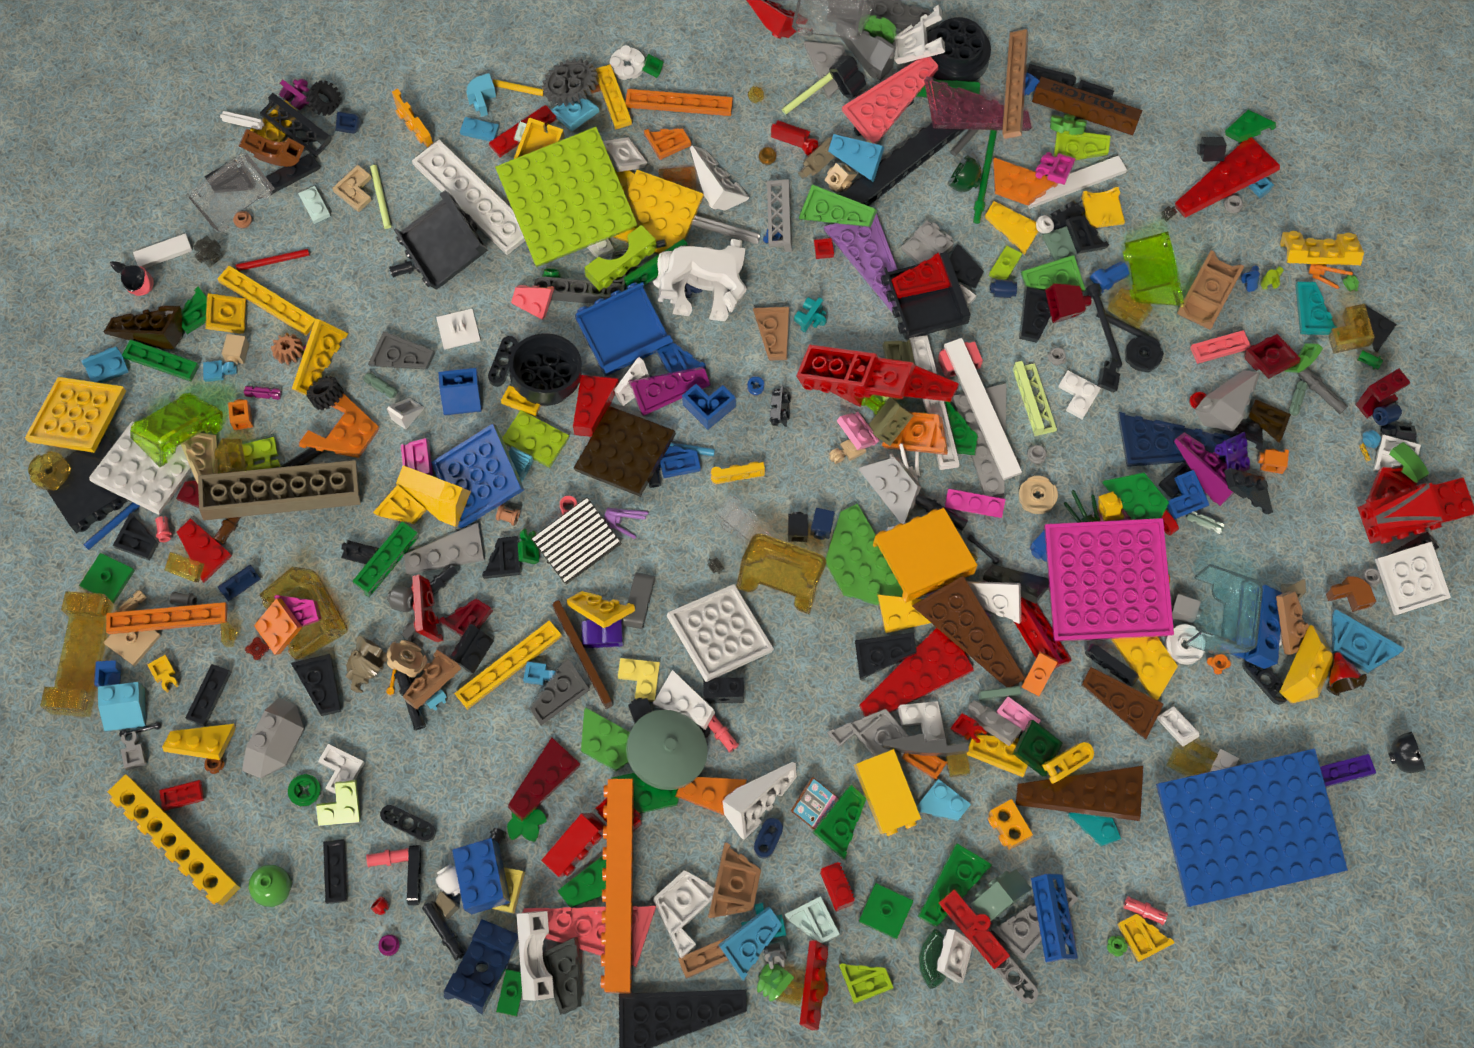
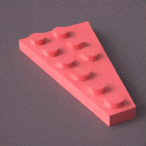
(883, 104)
(588, 927)

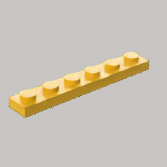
(267, 300)
(508, 665)

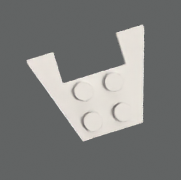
(912, 41)
(680, 904)

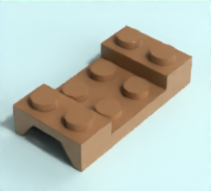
(1209, 291)

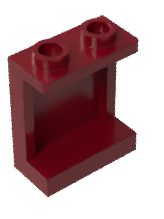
(1382, 392)

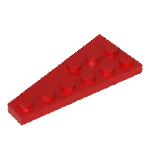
(1238, 170)
(934, 666)

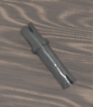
(1319, 387)

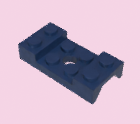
(491, 947)

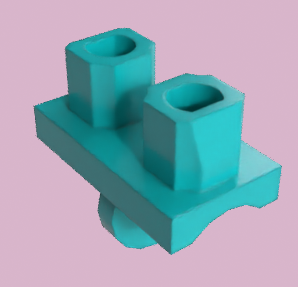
(814, 308)

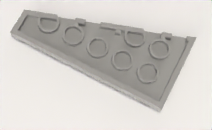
(985, 466)

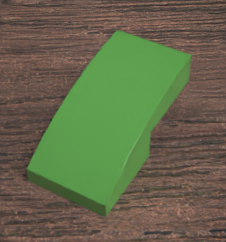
(1308, 355)
(1413, 465)

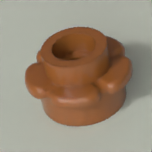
(214, 769)

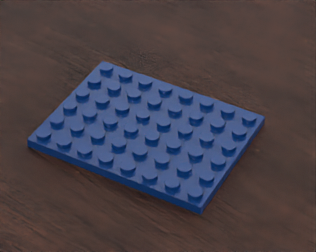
(1251, 827)

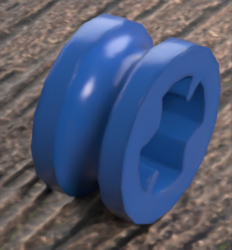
(753, 380)

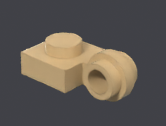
(848, 449)

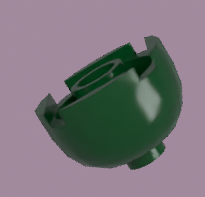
(967, 175)

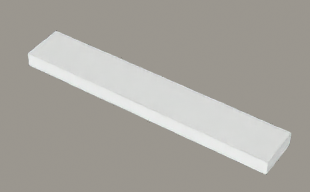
(1083, 179)

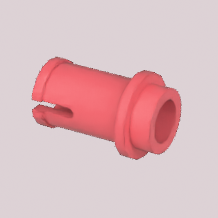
(163, 534)

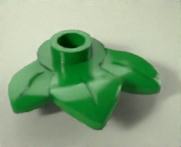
(528, 827)

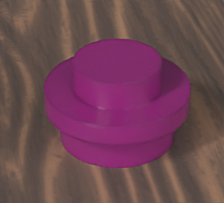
(389, 945)

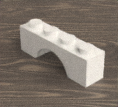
(535, 979)

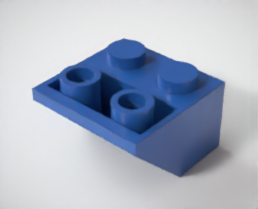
(460, 391)

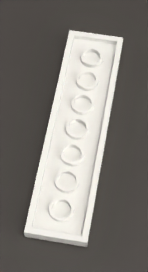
(472, 195)

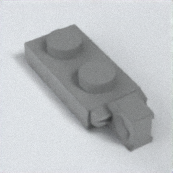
(994, 723)

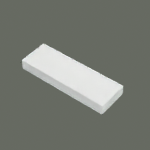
(162, 251)

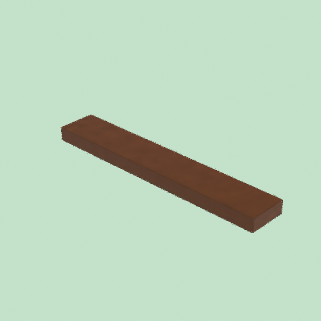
(581, 653)

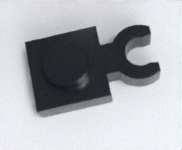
(1402, 432)

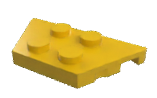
(1149, 660)

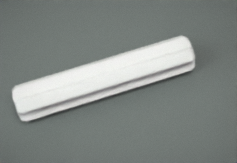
(242, 120)

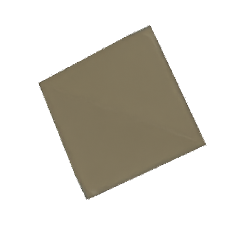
(1299, 588)
(446, 905)

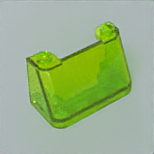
(1154, 271)
(175, 424)

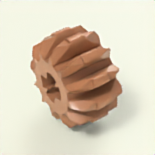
(293, 348)

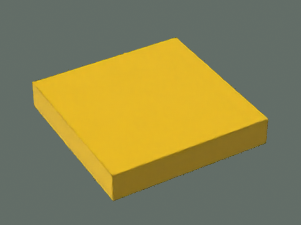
(225, 313)

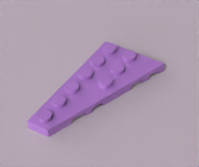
(866, 251)

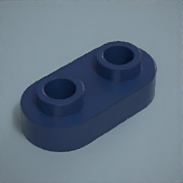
(767, 838)

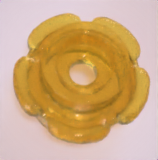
(755, 94)

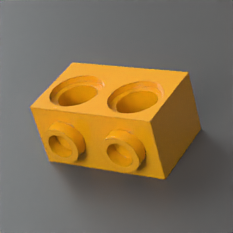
(1014, 822)

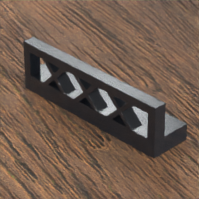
(299, 120)

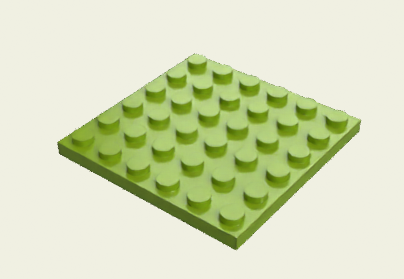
(566, 196)

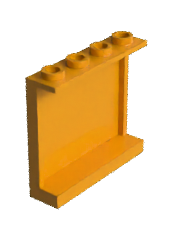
(925, 554)

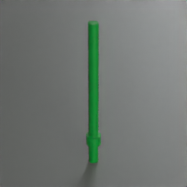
(979, 205)

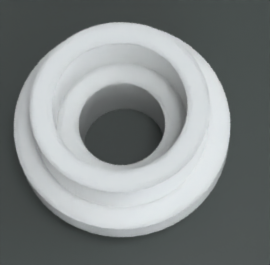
(1044, 224)

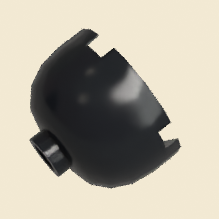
(1406, 754)

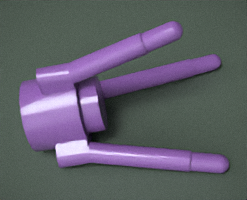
(615, 516)

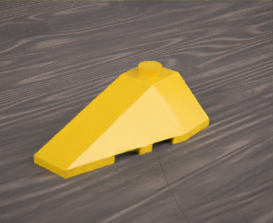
(437, 496)

